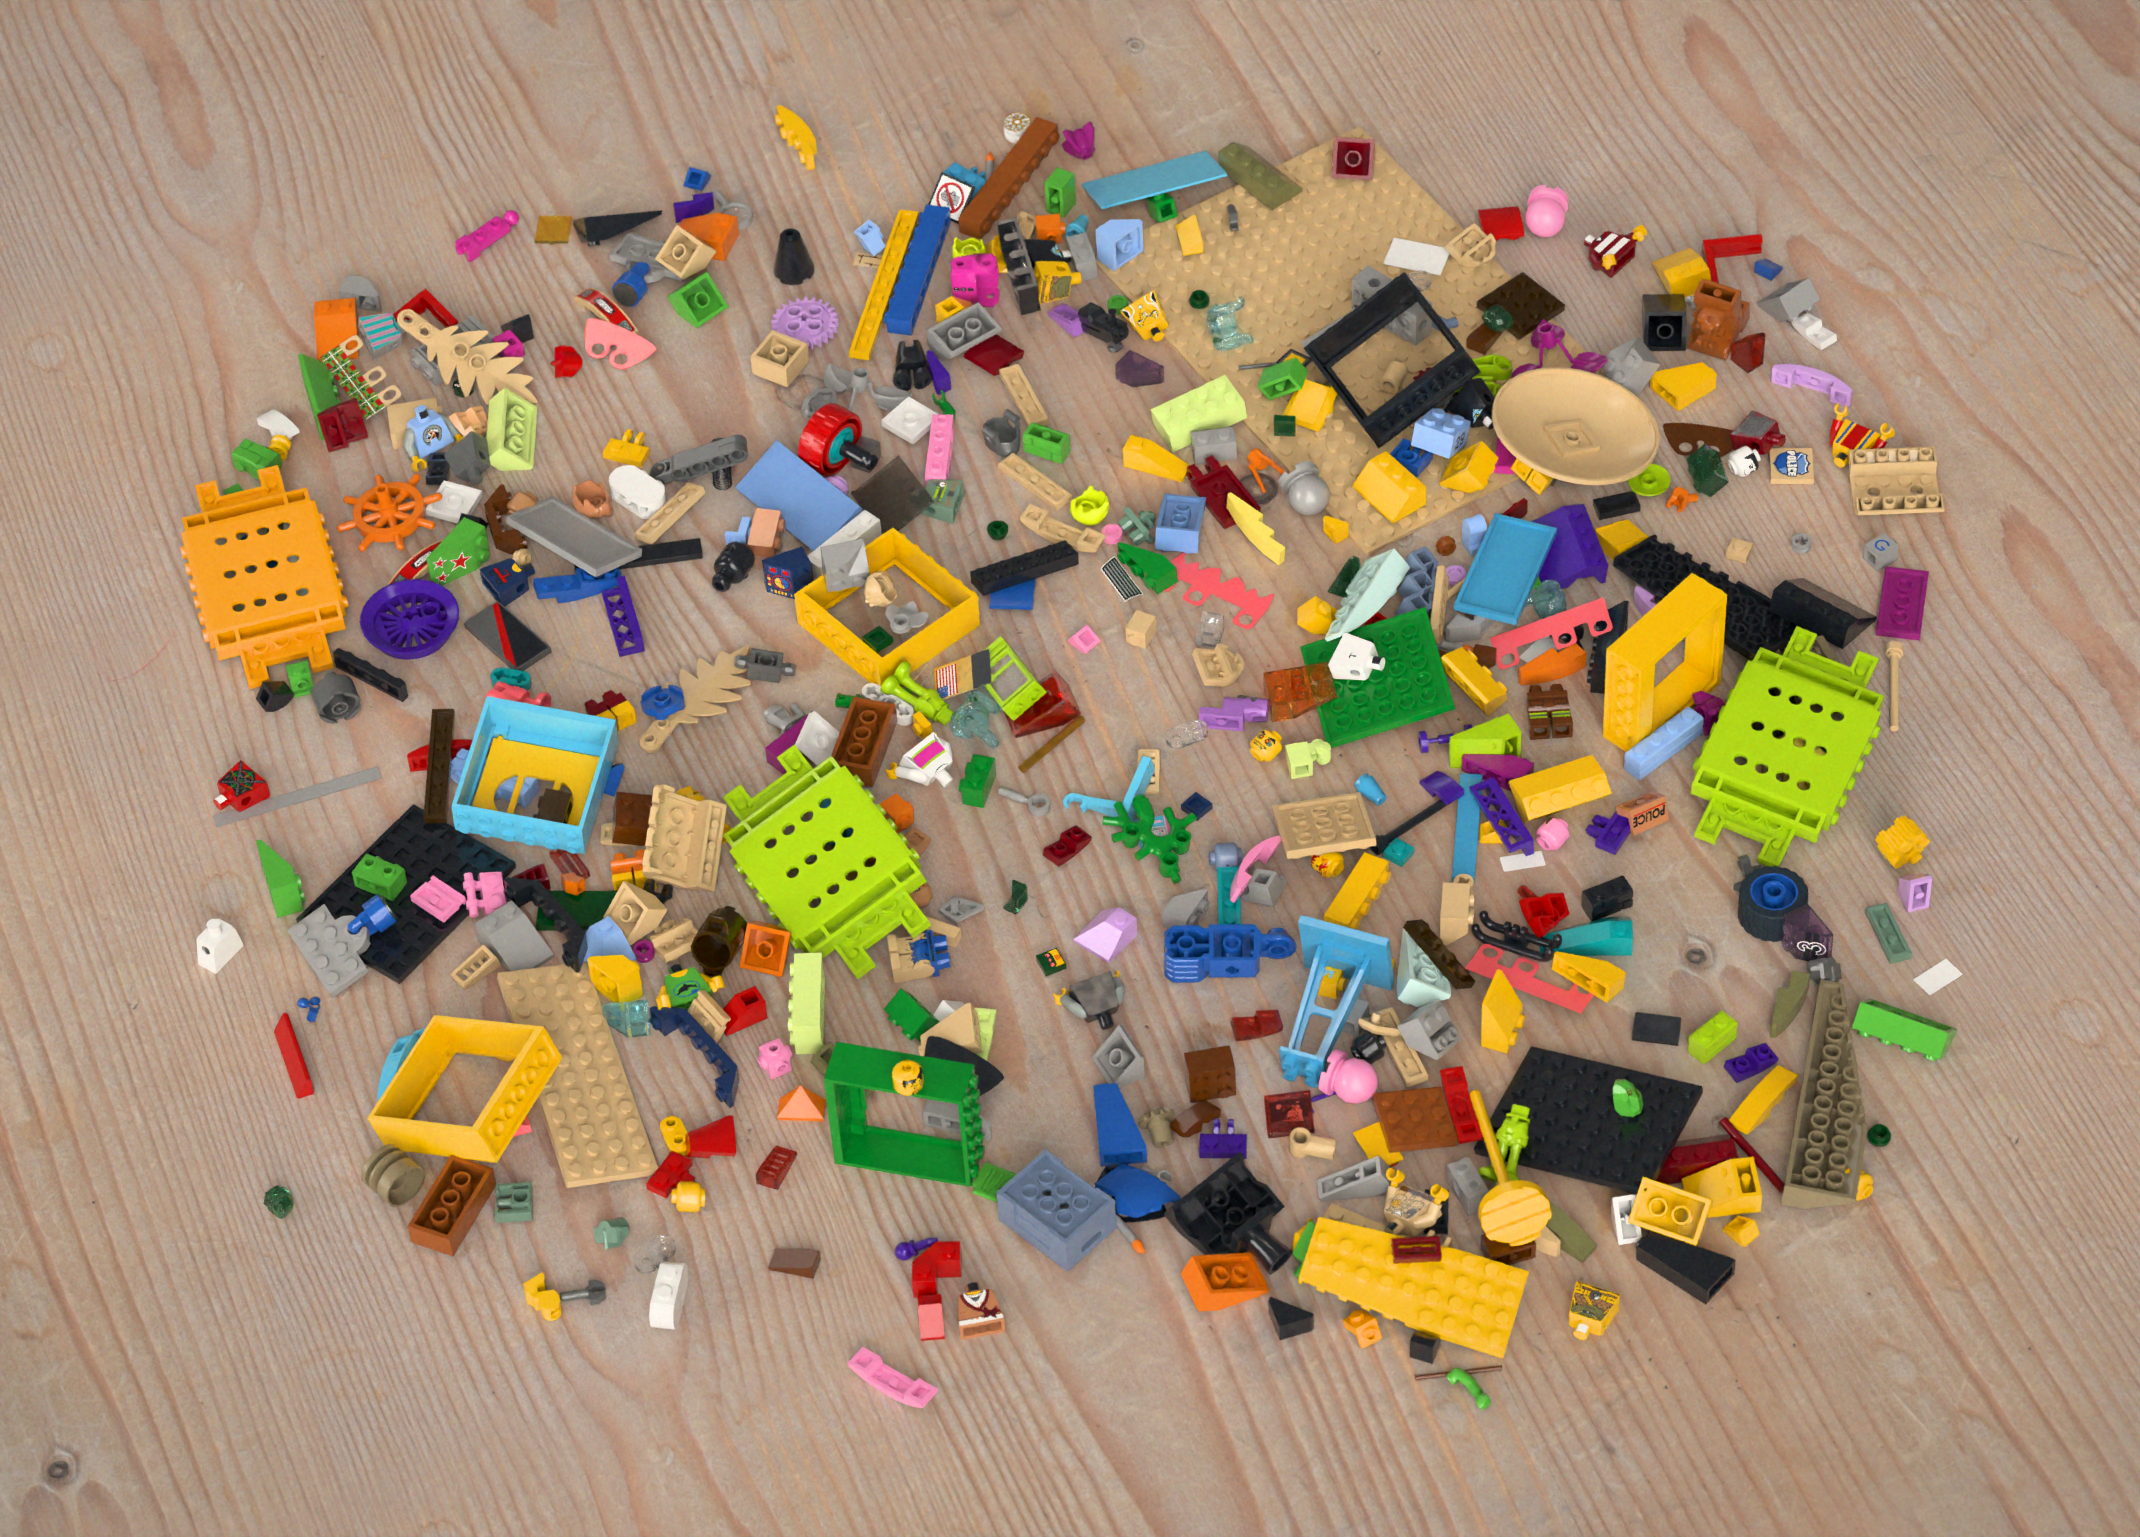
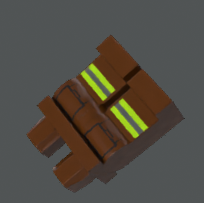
(1546, 705)

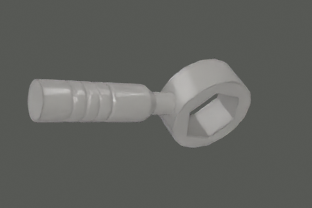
(1030, 801)

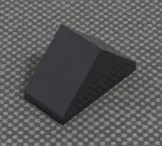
(520, 327)
(1288, 1319)

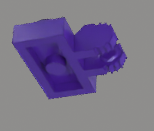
(1609, 833)
(1222, 1145)

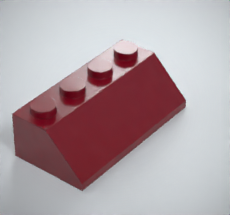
(1696, 1155)

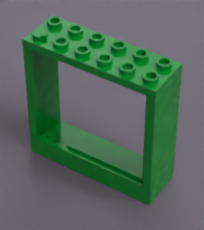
(893, 1151)

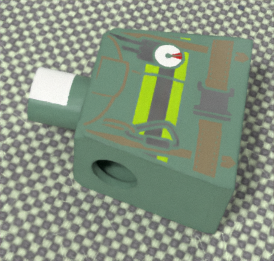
(947, 498)

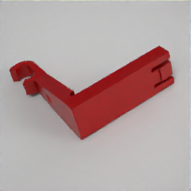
(1727, 248)
(426, 301)

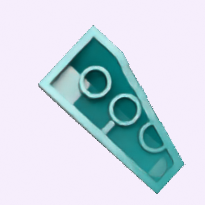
(1597, 938)

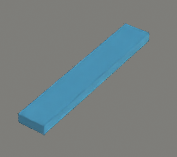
(1466, 828)

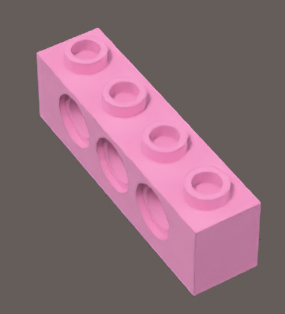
(940, 447)

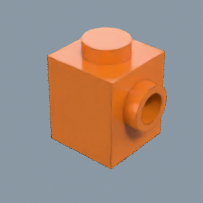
(1050, 227)
(899, 812)

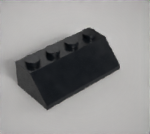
(1619, 620)

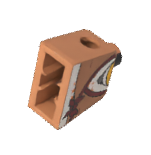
(979, 1313)

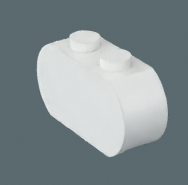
(637, 491)
(668, 1295)

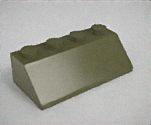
(1257, 175)

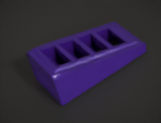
(940, 376)

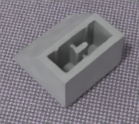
(1430, 1030)

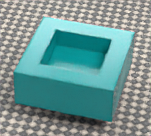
(1398, 852)

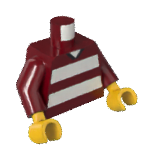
(1612, 250)

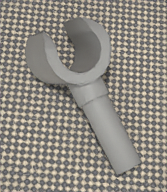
(1162, 1174)

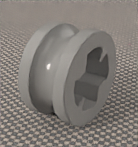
(1805, 539)

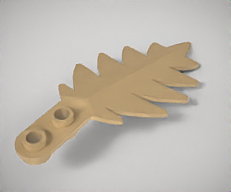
(469, 361)
(698, 696)

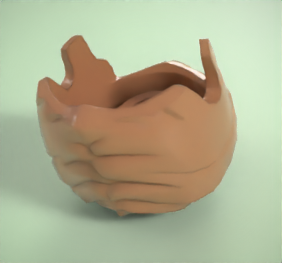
(592, 499)

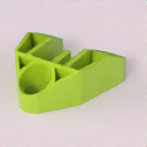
(1492, 370)

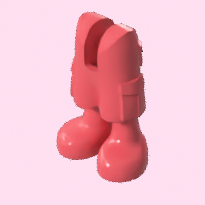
(515, 693)

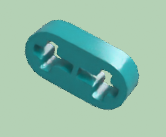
(511, 677)

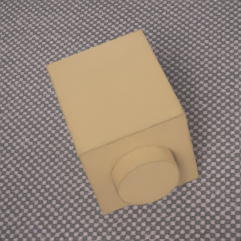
(1140, 629)

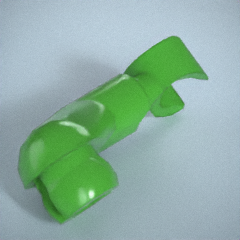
(1458, 1374)

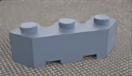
(1420, 582)

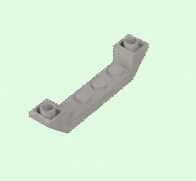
(1463, 629)

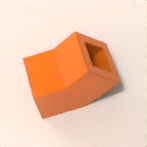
(572, 883)

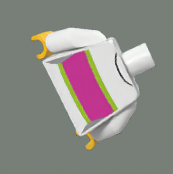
(925, 762)

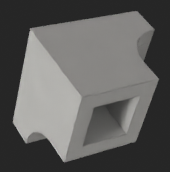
(1264, 887)

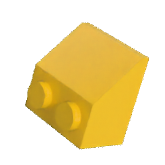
(1469, 468)
(616, 977)

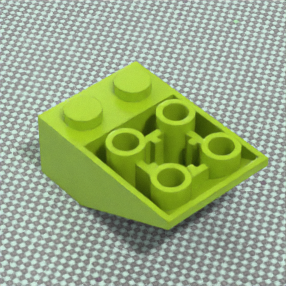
(1493, 737)

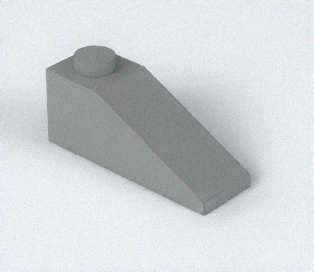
(946, 1117)
(1357, 1181)

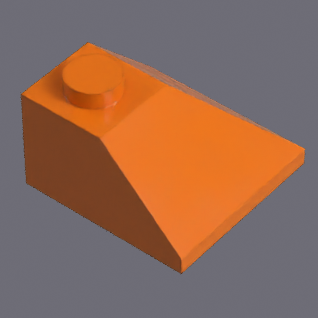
(765, 948)

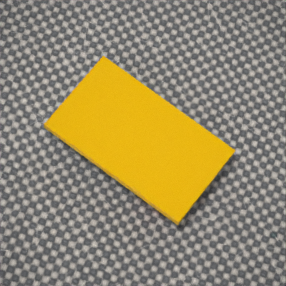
(1373, 1144)

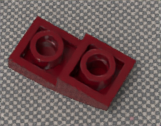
(1068, 846)

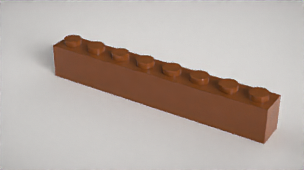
(1008, 178)

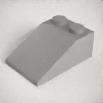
(513, 938)

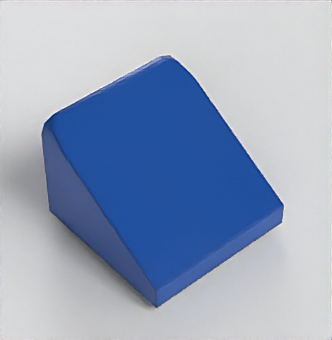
(696, 179)
(1767, 269)

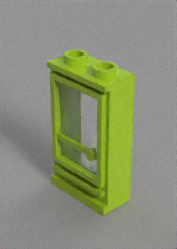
(1012, 681)

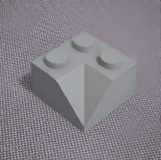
(1631, 365)
(844, 565)

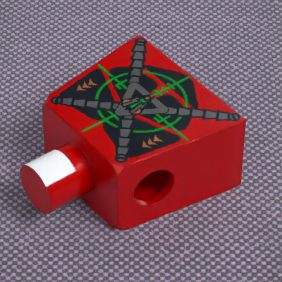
(241, 788)

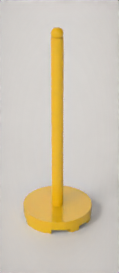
(1513, 1209)

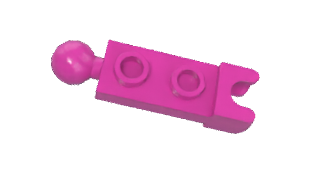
(486, 235)

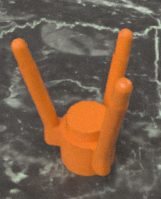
(1260, 461)

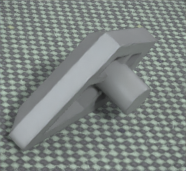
(960, 909)

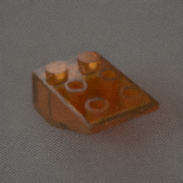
(1297, 690)

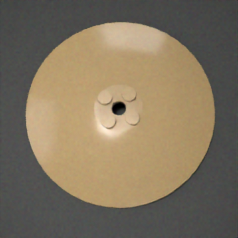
(1606, 426)

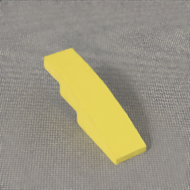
(1251, 524)

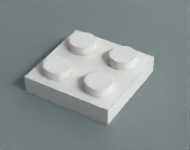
(909, 420)
(454, 501)
(817, 738)

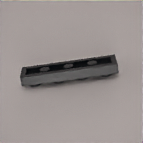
(370, 674)

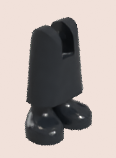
(911, 359)

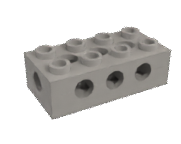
(1411, 325)

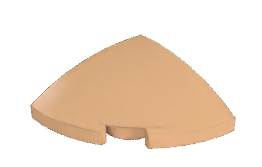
(473, 420)

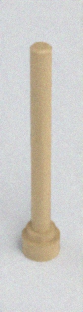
(1894, 652)

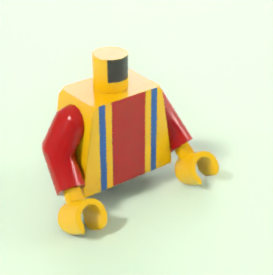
(1852, 436)

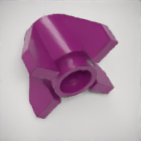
(1080, 141)
(1709, 708)

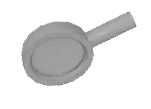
(738, 209)

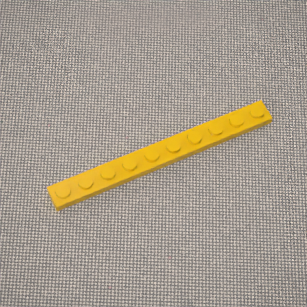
(883, 285)

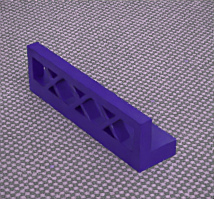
(629, 614)
(1505, 812)

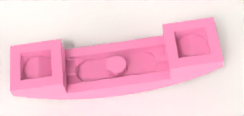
(1262, 852)
(889, 1381)

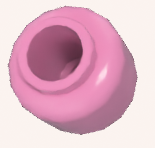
(1552, 834)

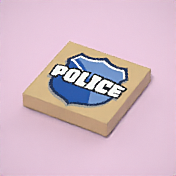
(1791, 466)

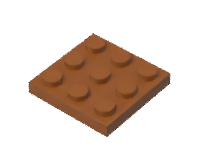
(1415, 1119)

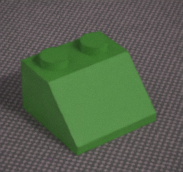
(698, 300)

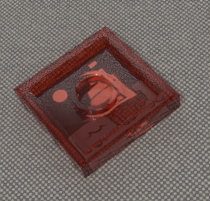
(1288, 1112)

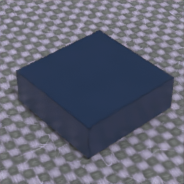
(1197, 805)

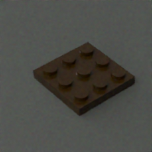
(1525, 302)

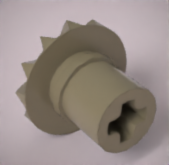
(1159, 1126)

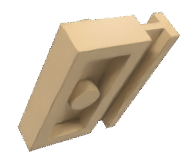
(709, 1015)

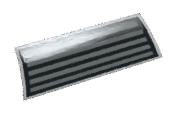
(1120, 579)

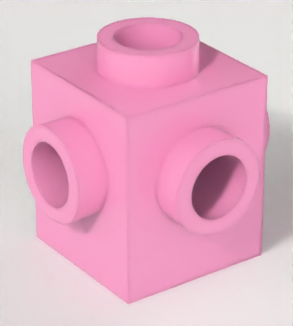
(775, 1058)

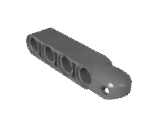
(701, 460)

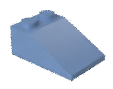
(1180, 523)

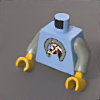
(428, 434)

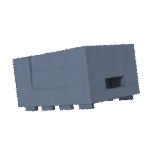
(1041, 1221)

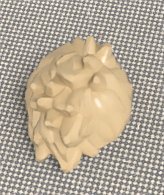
(879, 589)

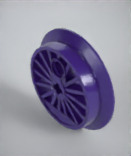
(416, 622)

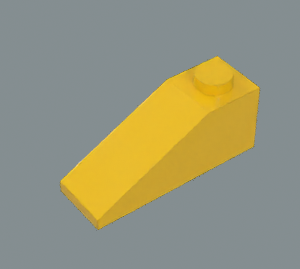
(1153, 459)
(1591, 974)

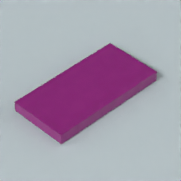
(1902, 603)

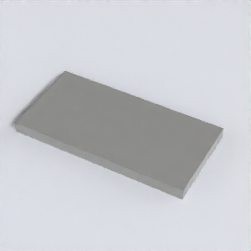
(574, 536)

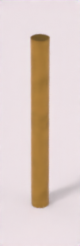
(1052, 743)

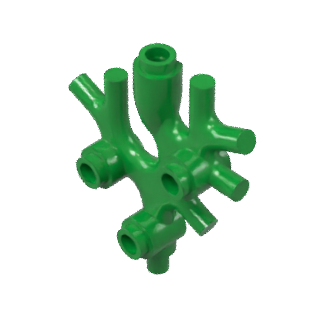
(1133, 832)

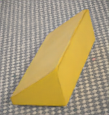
(1190, 236)

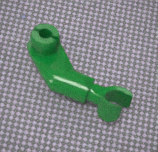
(944, 405)

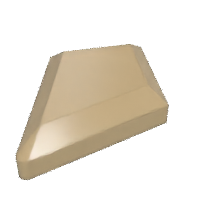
(1027, 224)
(1379, 1027)

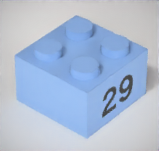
(1441, 433)

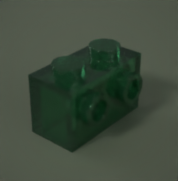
(1707, 470)

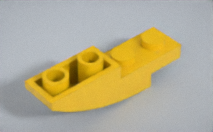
(797, 134)

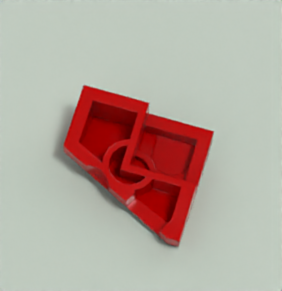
(712, 1139)

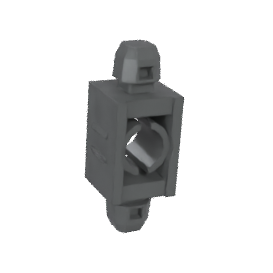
(765, 665)

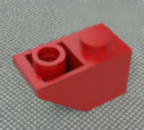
(745, 1010)

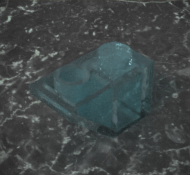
(629, 1018)

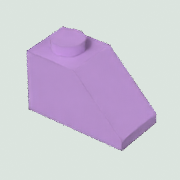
(1915, 891)

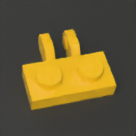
(627, 452)

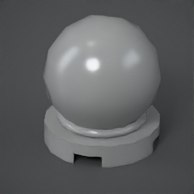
(1305, 489)

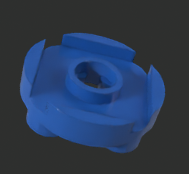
(662, 702)

